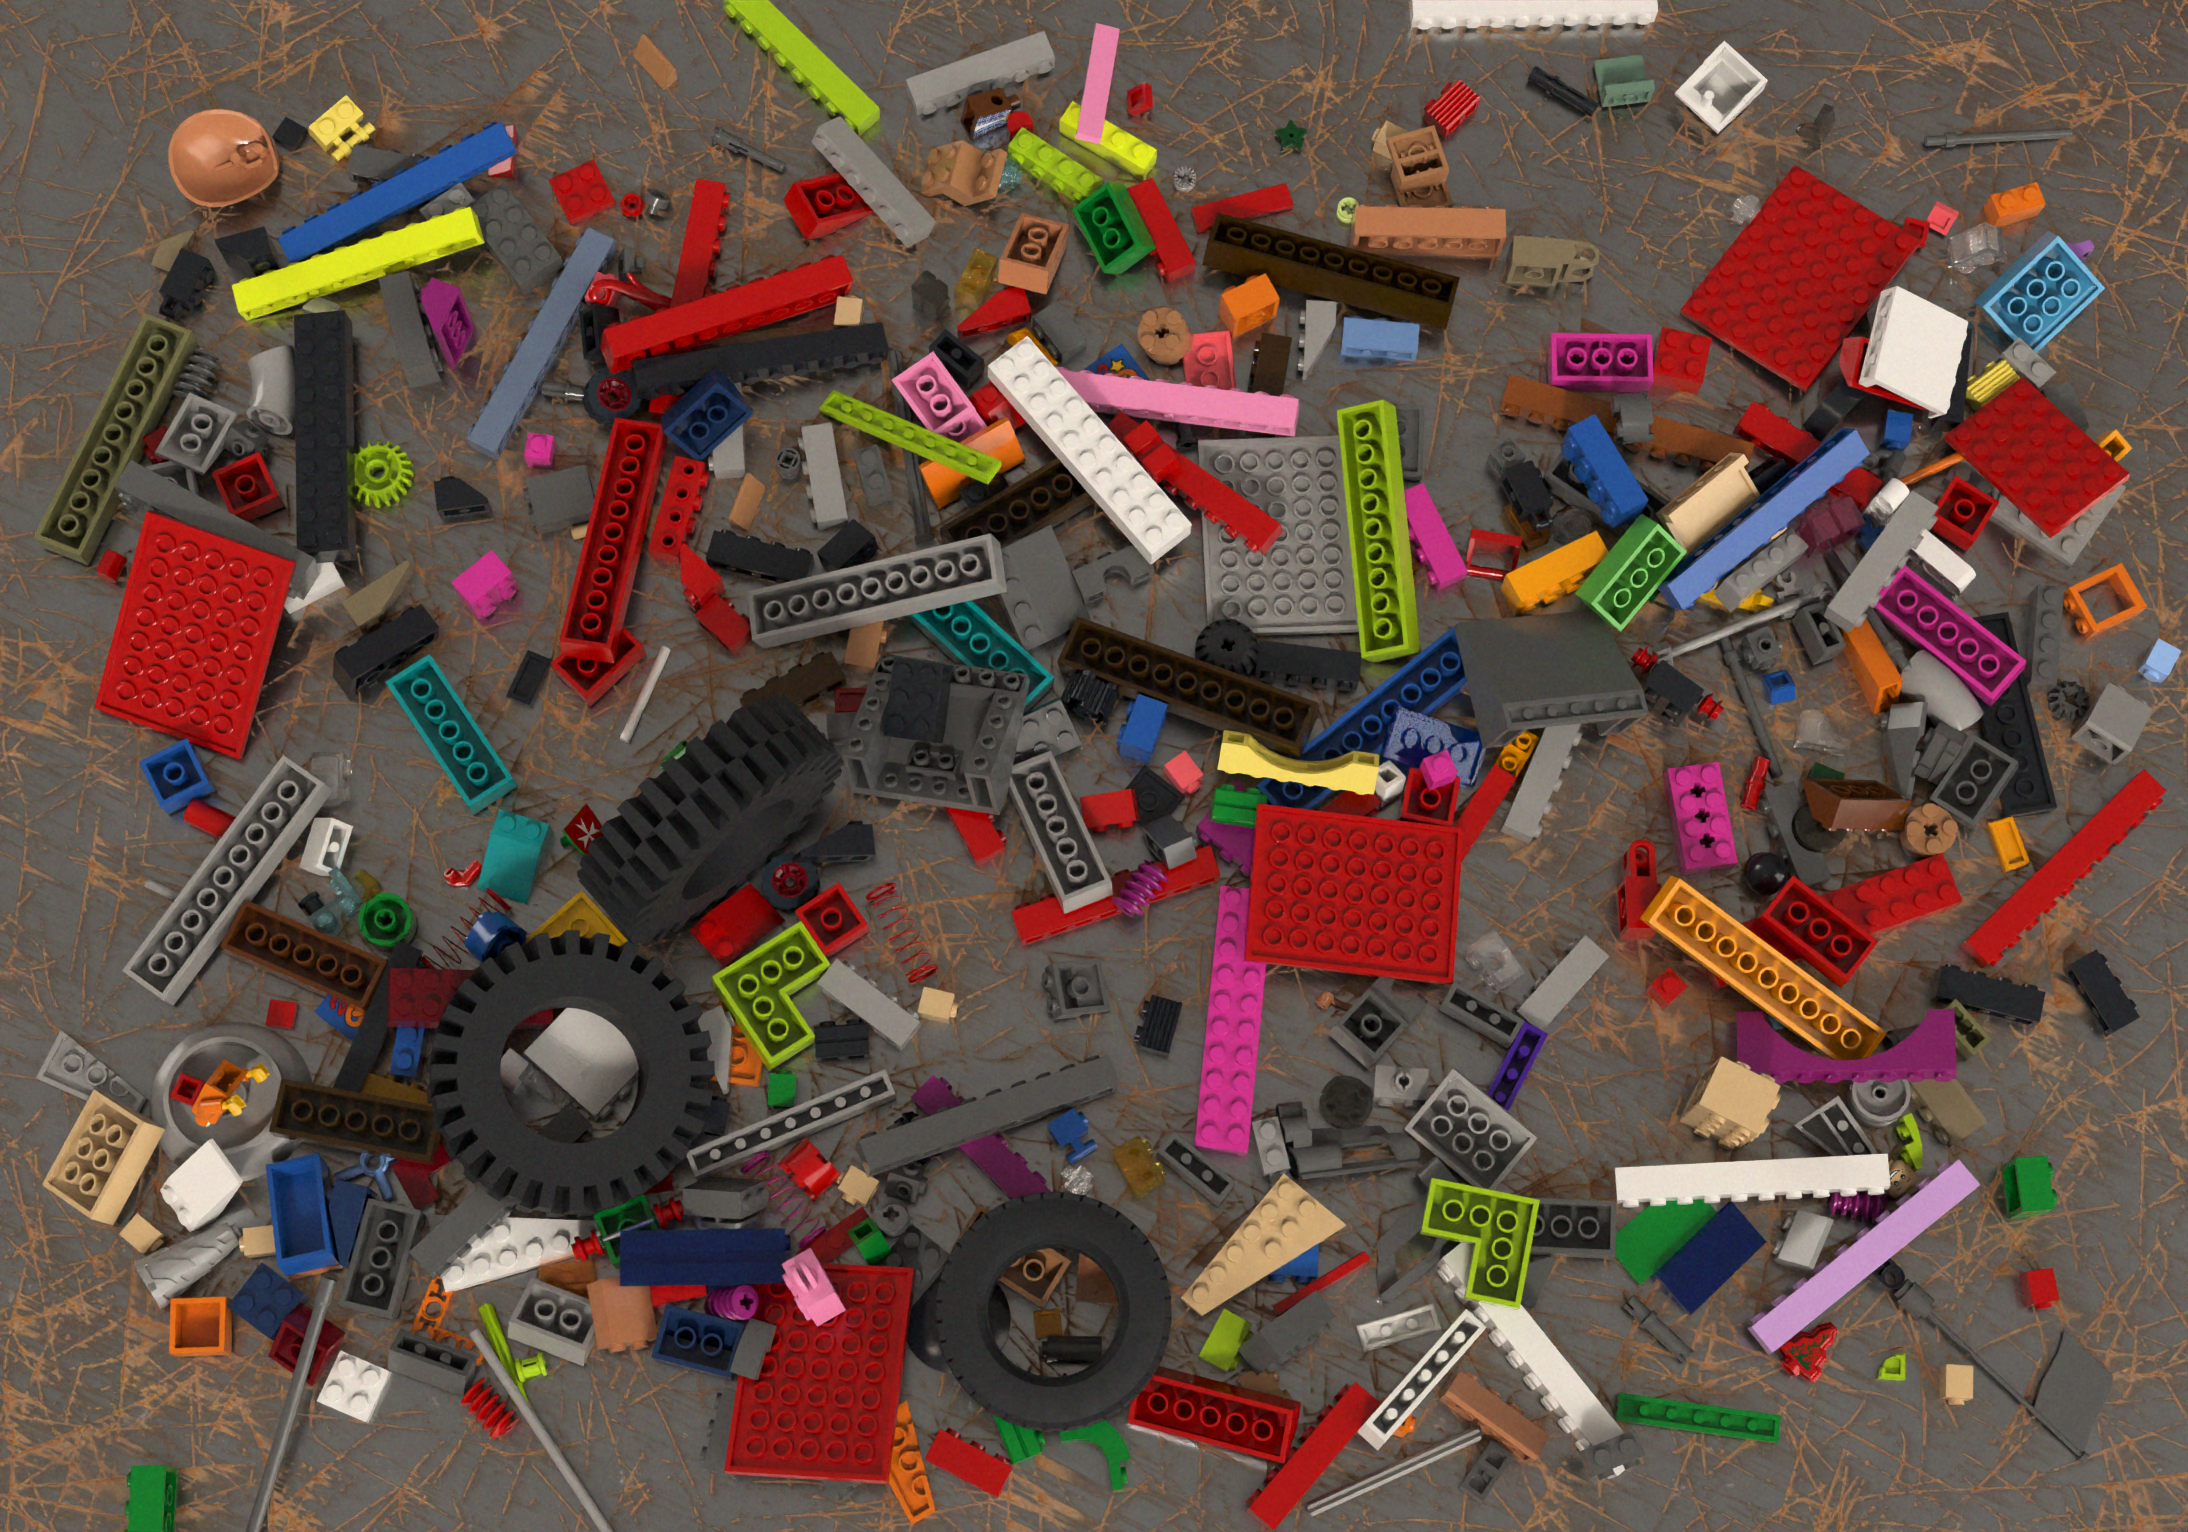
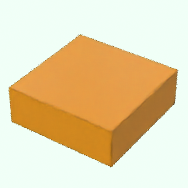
(1047, 1323)

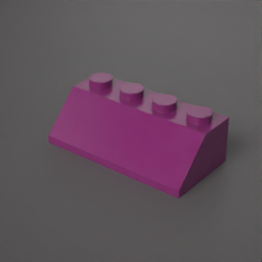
(448, 318)

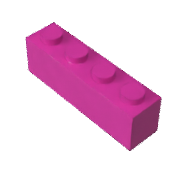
(1432, 540)

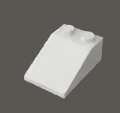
(201, 1187)

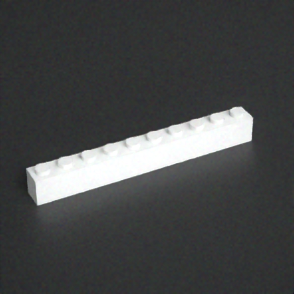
(1522, 13)
(1751, 1179)

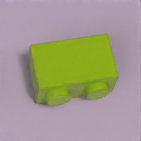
(1224, 1340)

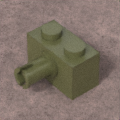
(1968, 1033)

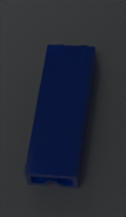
(702, 1257)

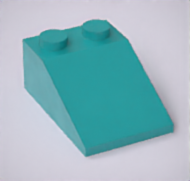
(514, 856)

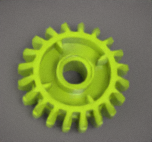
(391, 483)

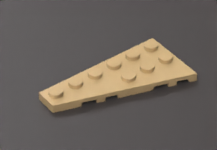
(1271, 1236)

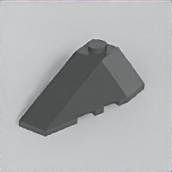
(1900, 734)

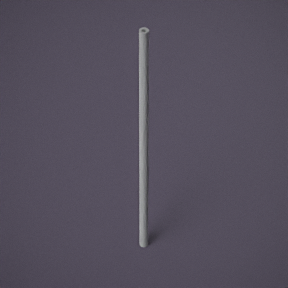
(540, 1431)

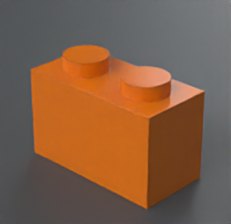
(2014, 205)

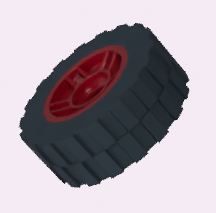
(600, 406)
(779, 872)

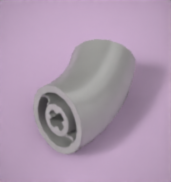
(273, 390)
(1942, 689)

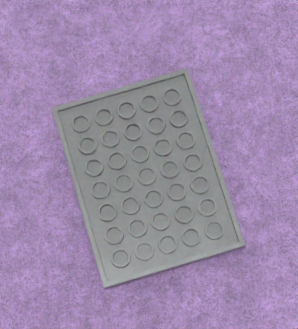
(1308, 572)

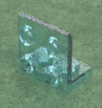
(344, 905)

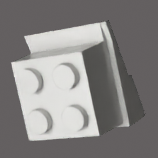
(1721, 87)

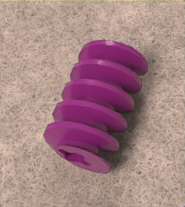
(1139, 889)
(1861, 1204)
(732, 1302)

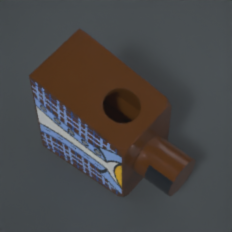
(987, 112)

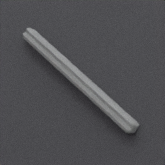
(1393, 1471)

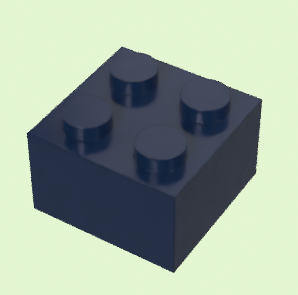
(267, 1300)

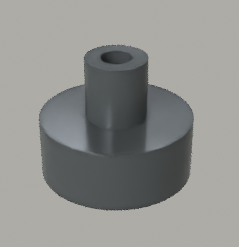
(656, 200)

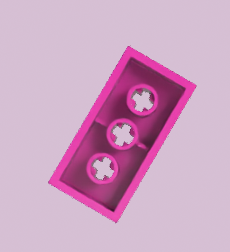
(1606, 348)
(1688, 831)

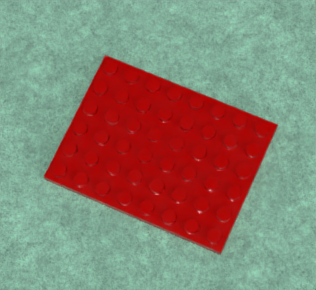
(1800, 278)
(194, 634)
(1353, 894)
(829, 1389)

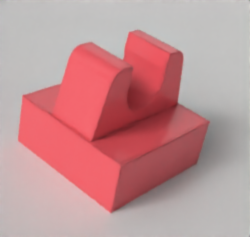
(1941, 218)

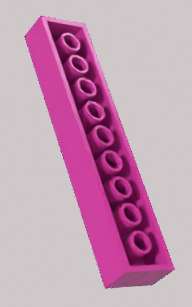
(1230, 1034)

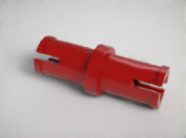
(1755, 783)

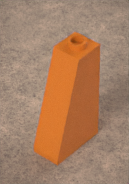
(1872, 667)

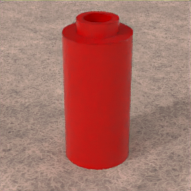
(208, 817)

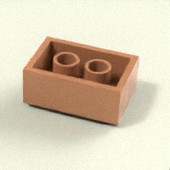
(1033, 253)

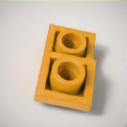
(1517, 753)

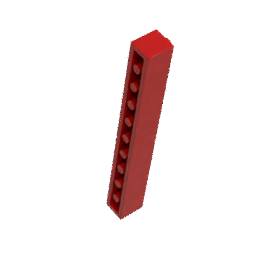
(697, 258)
(2062, 869)

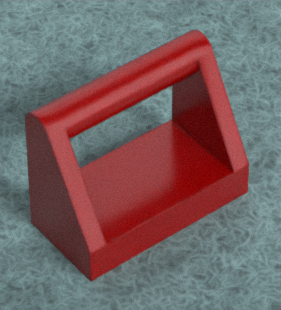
(1495, 542)

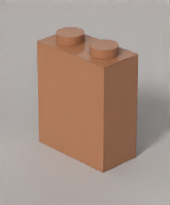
(621, 1315)

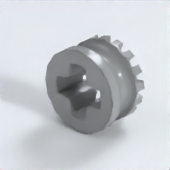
(1181, 173)

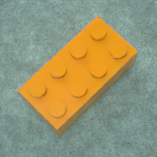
(1553, 574)

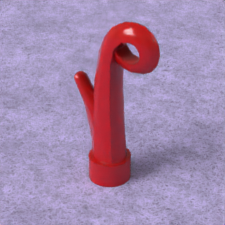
(634, 291)

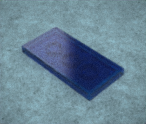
(1418, 736)
(1710, 1258)

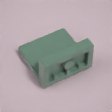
(1623, 81)

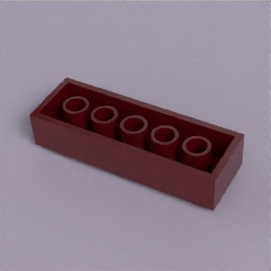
(421, 996)

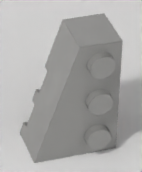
(1835, 1131)

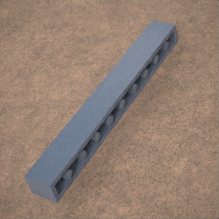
(541, 345)

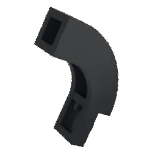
(1833, 410)

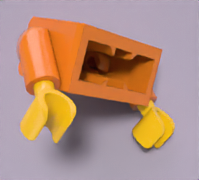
(220, 1091)

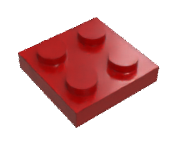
(582, 192)

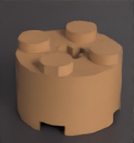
(1167, 324)
(1937, 823)

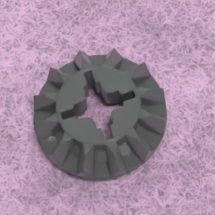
(2068, 712)

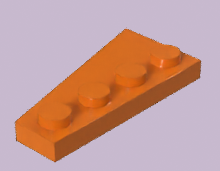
(907, 1470)

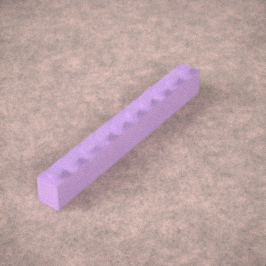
(1862, 1257)

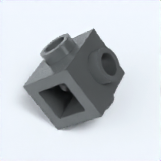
(245, 440)
(1761, 648)
(906, 1181)

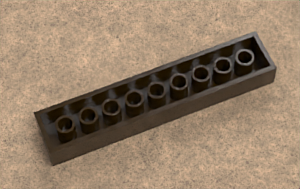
(1331, 271)
(1191, 686)

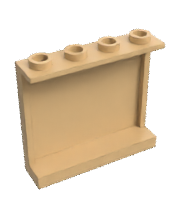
(1710, 505)

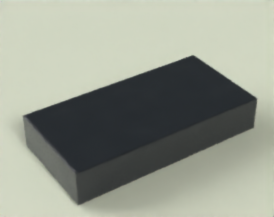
(529, 678)

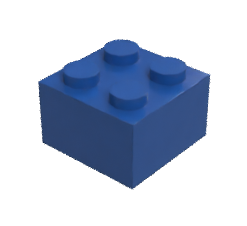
(1143, 728)
(177, 776)

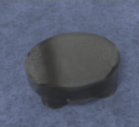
(1346, 1102)

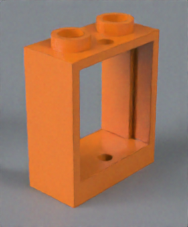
(2124, 589)

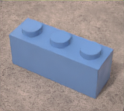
(1379, 338)

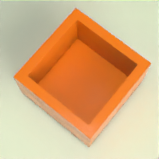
(200, 1326)

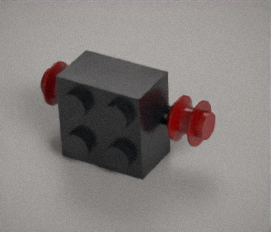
(1672, 692)

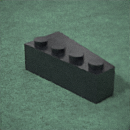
(383, 649)

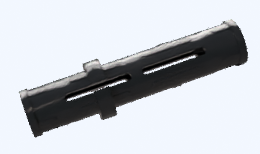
(1563, 91)

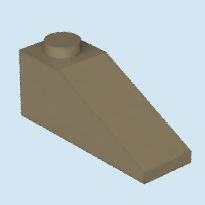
(376, 600)

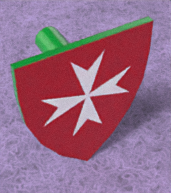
(581, 830)

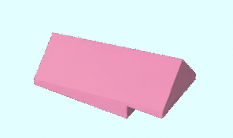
(938, 399)

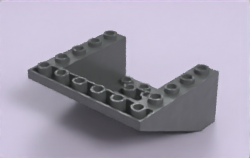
(1547, 675)
(977, 749)

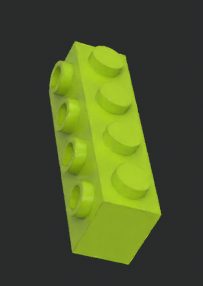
(1053, 166)

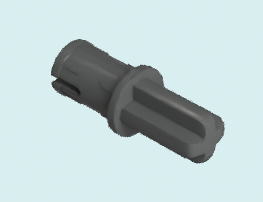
(567, 391)

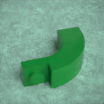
(1111, 1444)

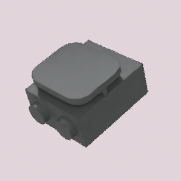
(725, 1201)

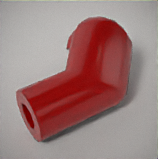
(463, 877)

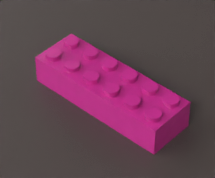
(1949, 634)

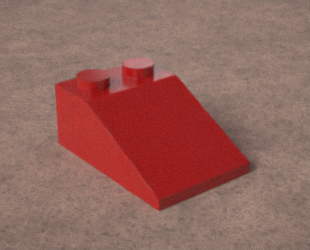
(824, 205)
(736, 926)

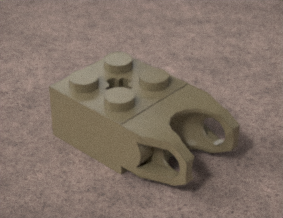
(1548, 260)

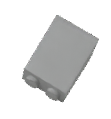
(2112, 723)

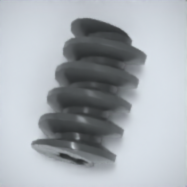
(197, 373)
(882, 1214)

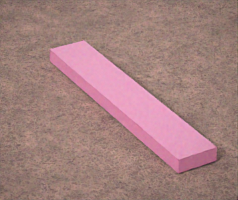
(1097, 83)

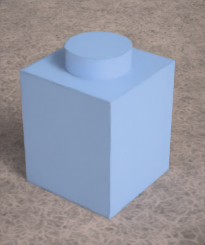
(2159, 661)

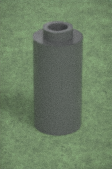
(1072, 1349)

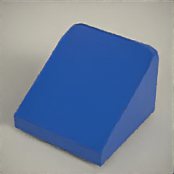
(1779, 687)

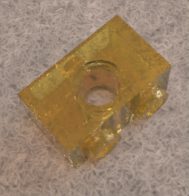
(976, 279)

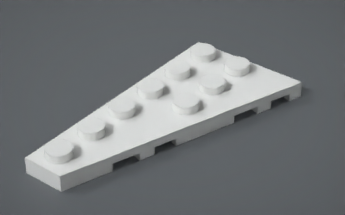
(513, 1248)

